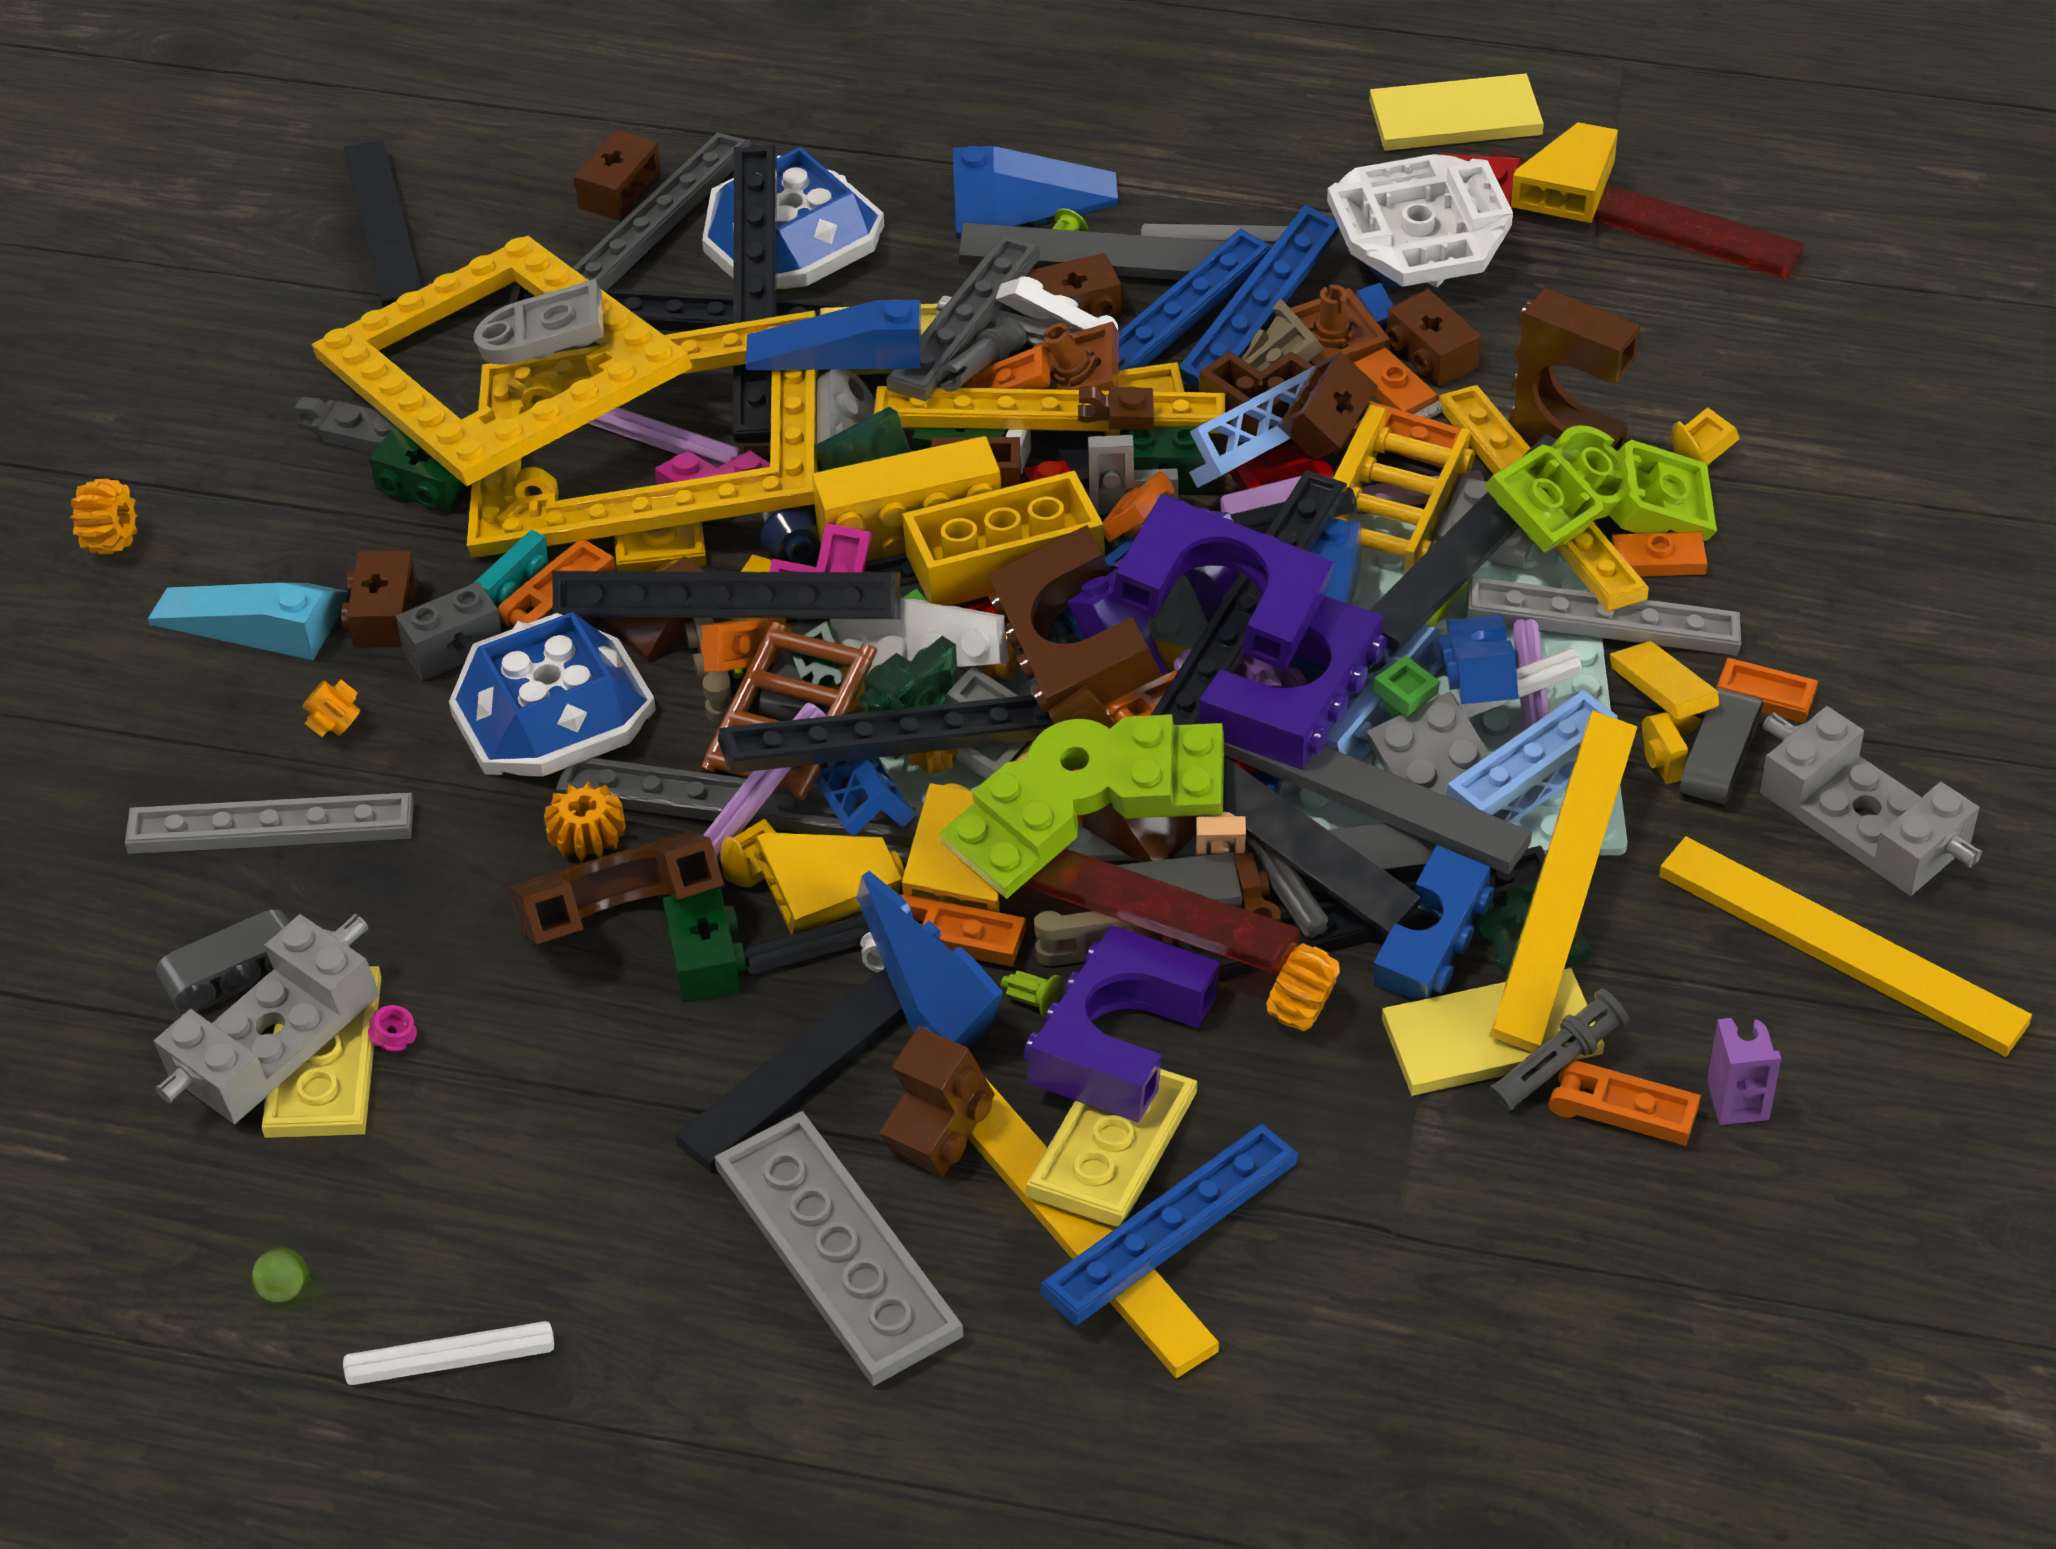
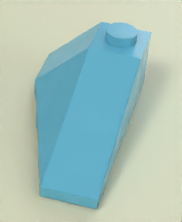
(263, 616)

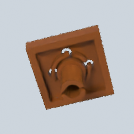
(1341, 322)
(1082, 357)

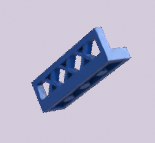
(867, 779)

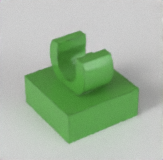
(1405, 687)

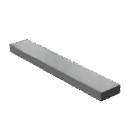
(1584, 615)
(269, 823)

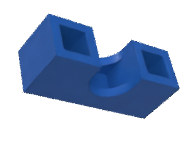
(1479, 659)
(1419, 961)

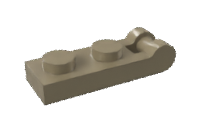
(715, 684)
(1081, 932)

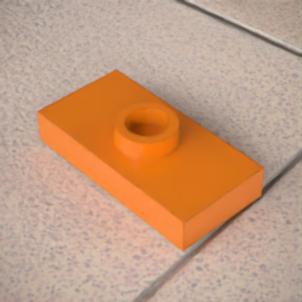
(1396, 382)
(1663, 553)

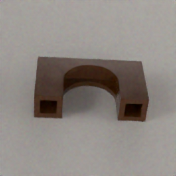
(1573, 335)
(1035, 593)
(669, 866)

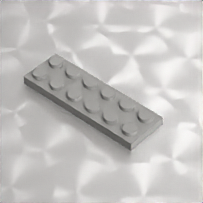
(839, 1248)

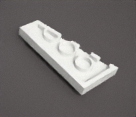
(977, 634)

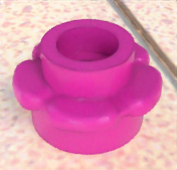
(395, 1019)

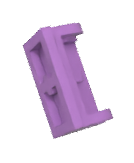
(1742, 1074)

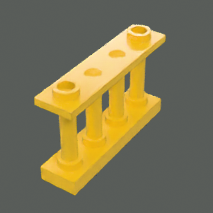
(1361, 467)

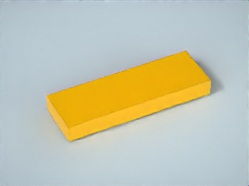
(1664, 680)

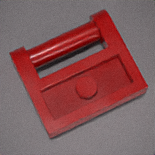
(1278, 464)

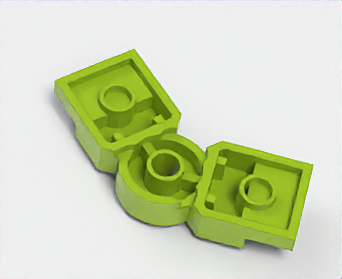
(1583, 478)
(1032, 806)

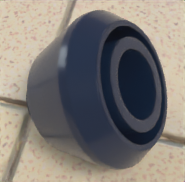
(791, 534)

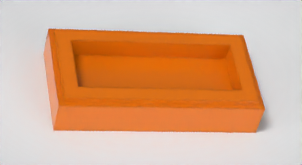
(1781, 691)

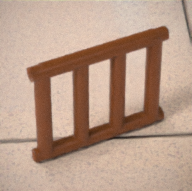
(757, 678)

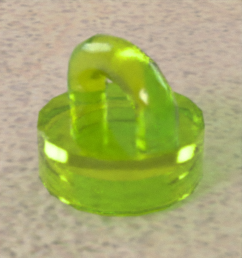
(279, 1274)

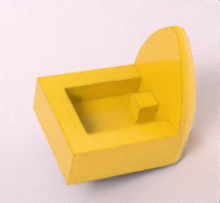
(1703, 437)
(1665, 745)
(738, 856)

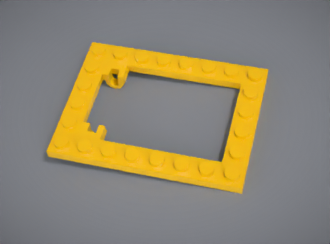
(626, 366)
(506, 511)

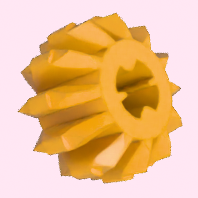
(104, 516)
(584, 821)
(1303, 987)

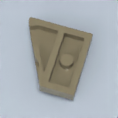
(1284, 335)

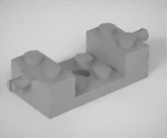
(1824, 780)
(311, 991)

